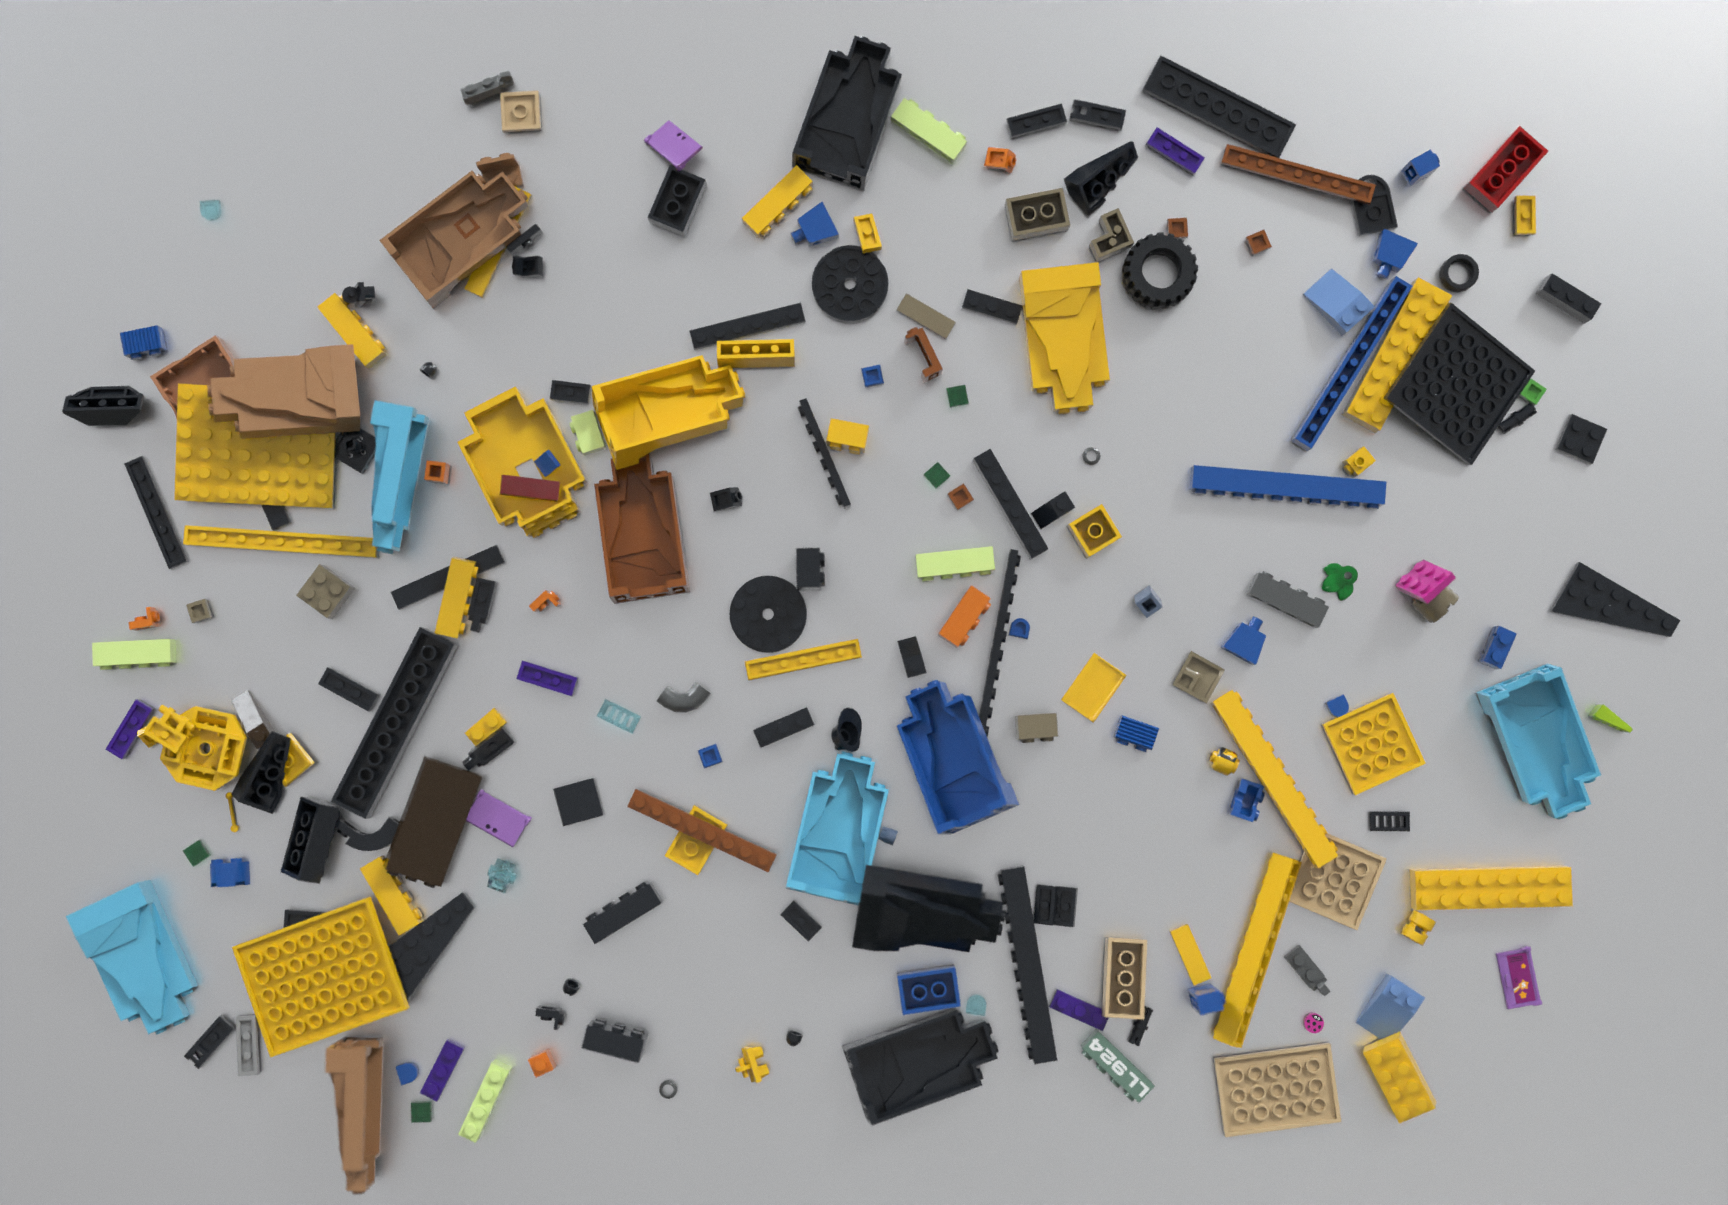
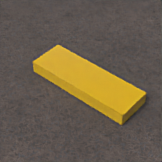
(1190, 954)

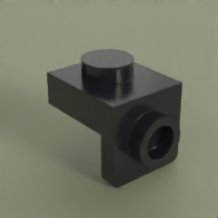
(527, 266)

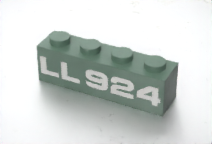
(1117, 1066)

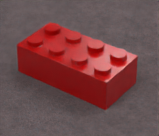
(1505, 169)

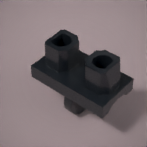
(358, 294)

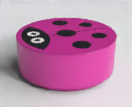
(1313, 1023)

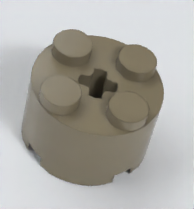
(1438, 606)

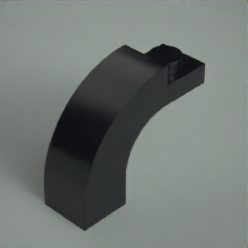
(365, 841)

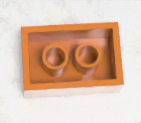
(965, 617)

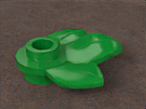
(1337, 582)

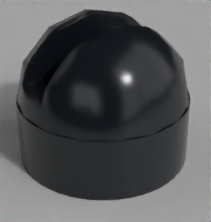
(428, 370)
(572, 983)
(793, 1038)

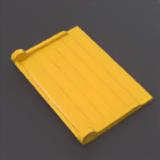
(1093, 687)

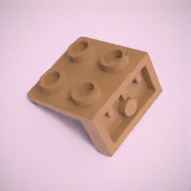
(506, 162)

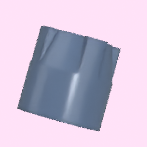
(888, 835)

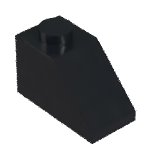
(1053, 510)
(911, 657)

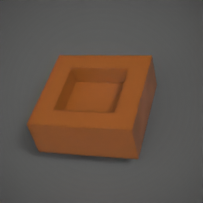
(462, 220)
(1178, 227)
(1258, 242)
(960, 496)

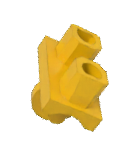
(755, 1072)

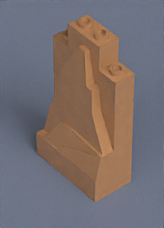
(436, 252)
(290, 394)
(357, 1081)

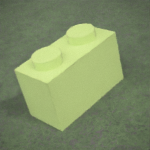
(587, 432)

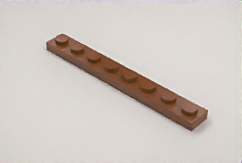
(1298, 174)
(702, 830)

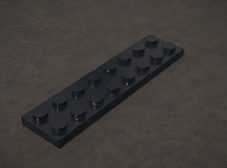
(1219, 107)

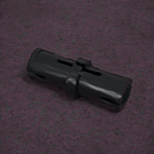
(1517, 418)
(1140, 1027)

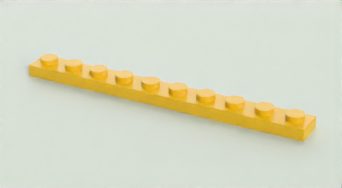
(279, 541)

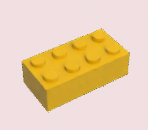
(1399, 1077)

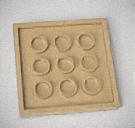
(1340, 886)

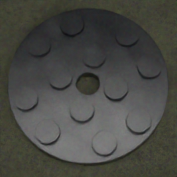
(844, 303)
(748, 618)

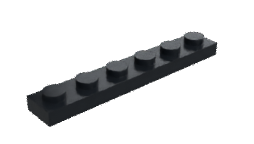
(747, 326)
(820, 446)

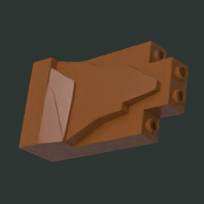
(641, 534)

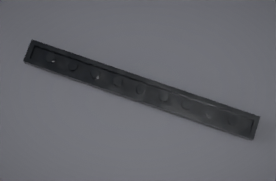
(999, 636)

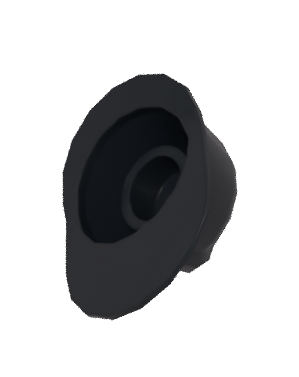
(847, 731)

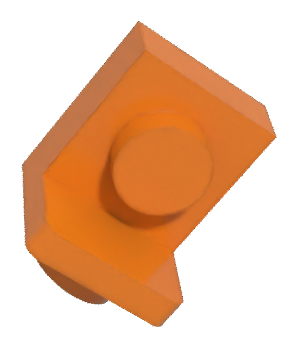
(1000, 159)
(541, 602)
(146, 622)

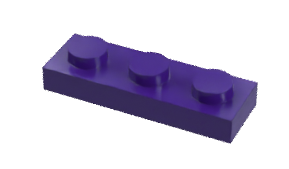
(1175, 151)
(547, 678)
(127, 731)
(1078, 1009)
(442, 1070)

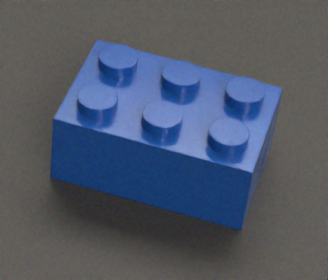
(928, 989)

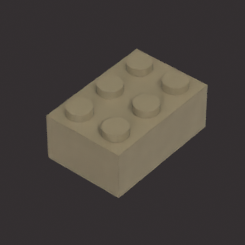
(1037, 214)

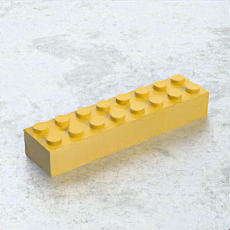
(1396, 348)
(1491, 887)

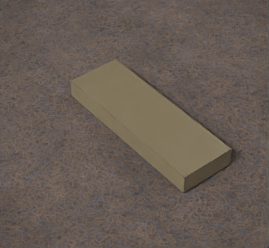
(926, 316)

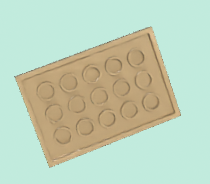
(1277, 1089)

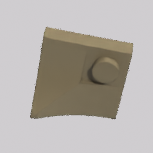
(1198, 677)

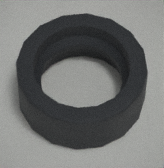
(1471, 264)

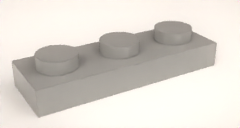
(247, 1045)

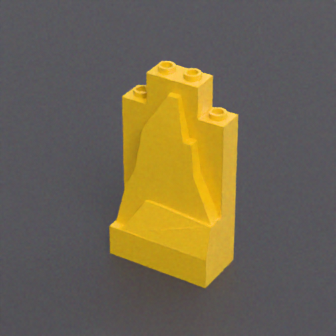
(1065, 333)
(664, 407)

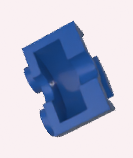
(1246, 799)
(230, 873)

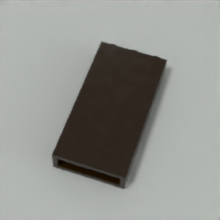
(432, 822)

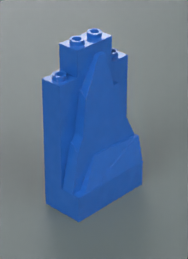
(953, 759)

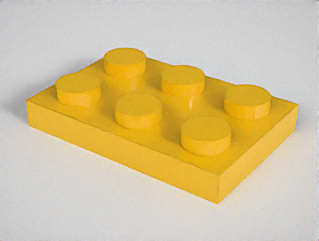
(689, 851)

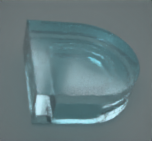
(210, 209)
(976, 1005)

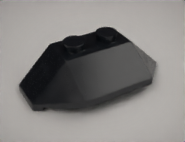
(104, 405)

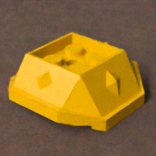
(223, 761)

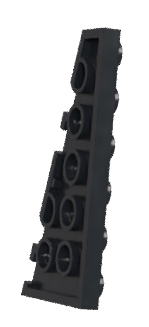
(1603, 601)
(423, 945)

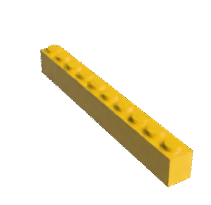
(1274, 779)
(1256, 950)

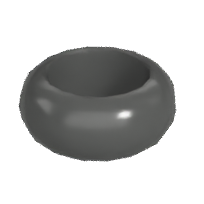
(1085, 457)
(669, 1083)

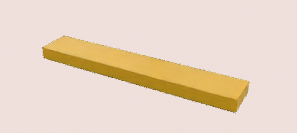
(481, 277)
(803, 659)

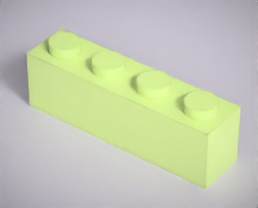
(928, 130)
(955, 562)
(134, 653)
(485, 1101)

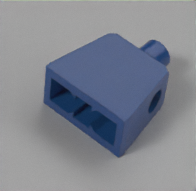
(815, 227)
(1392, 252)
(1246, 641)

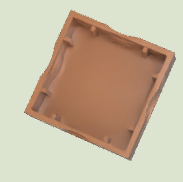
(204, 362)

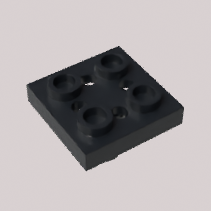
(348, 443)

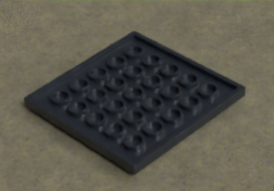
(1459, 384)

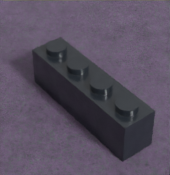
(622, 913)

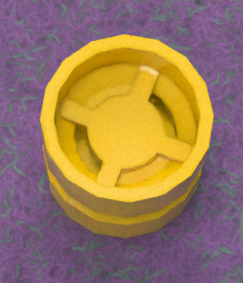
(1421, 921)

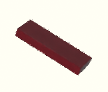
(529, 488)

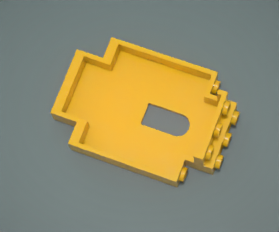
(508, 436)

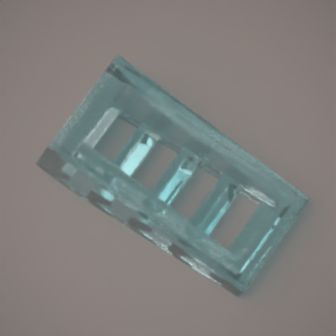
(601, 714)

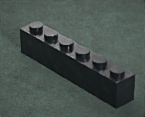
(1010, 504)

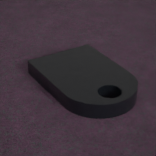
(1379, 213)

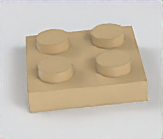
(520, 111)

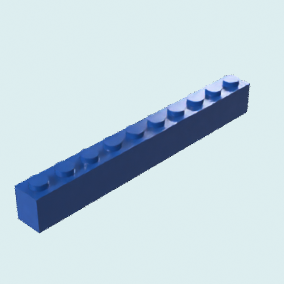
(1351, 363)
(1287, 485)

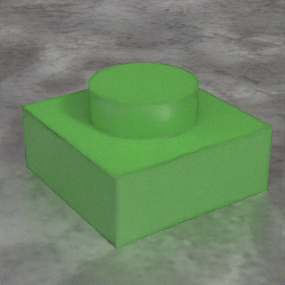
(1532, 392)

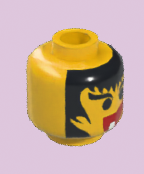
(1224, 761)

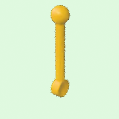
(234, 828)

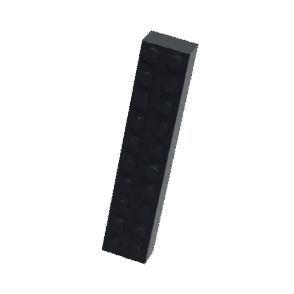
(394, 723)

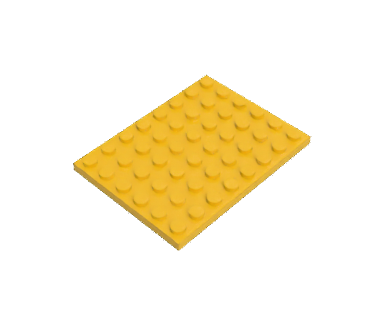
(260, 471)
(320, 977)

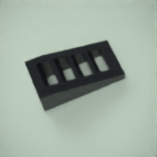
(1406, 814)

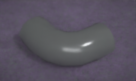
(683, 701)

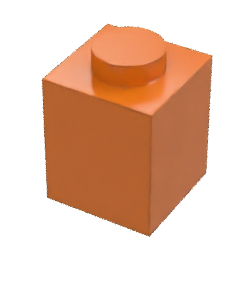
(437, 472)
(542, 1063)

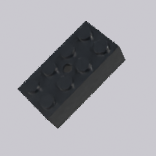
(310, 840)

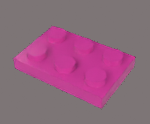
(1425, 581)

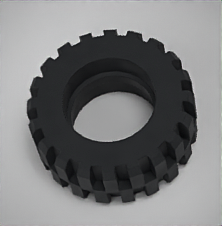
(1171, 248)

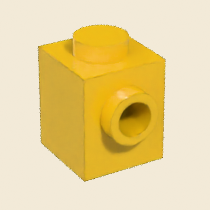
(1358, 462)

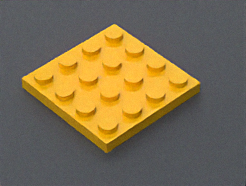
(1373, 744)

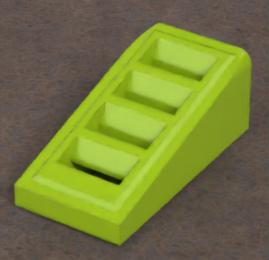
(1605, 715)

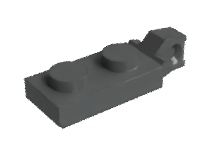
(486, 88)
(1307, 970)

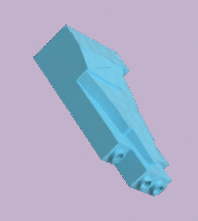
(398, 456)
(1542, 739)
(838, 831)
(136, 956)

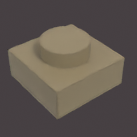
(199, 611)

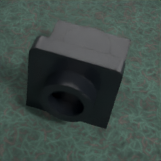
(726, 498)
(547, 1013)

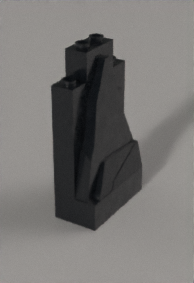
(848, 114)
(923, 909)
(918, 1064)

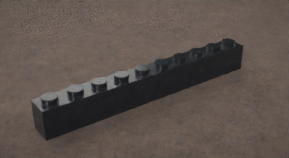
(1028, 964)

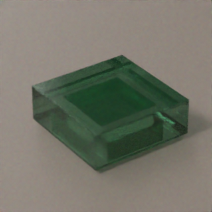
(957, 396)
(936, 475)
(196, 853)
(421, 1111)

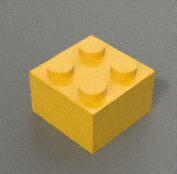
(847, 436)
(1094, 531)

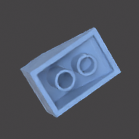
(1338, 301)
(1390, 1008)

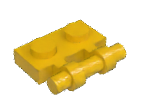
(165, 734)

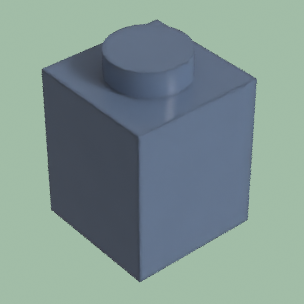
(1148, 601)

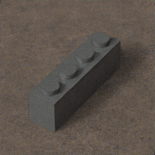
(1288, 600)

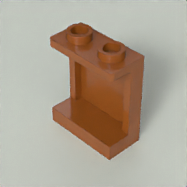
(935, 368)

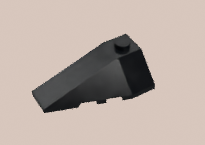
(1094, 180)
(263, 777)

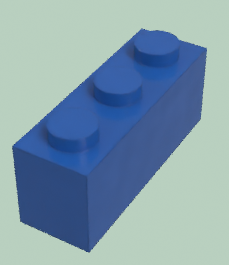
(1206, 999)

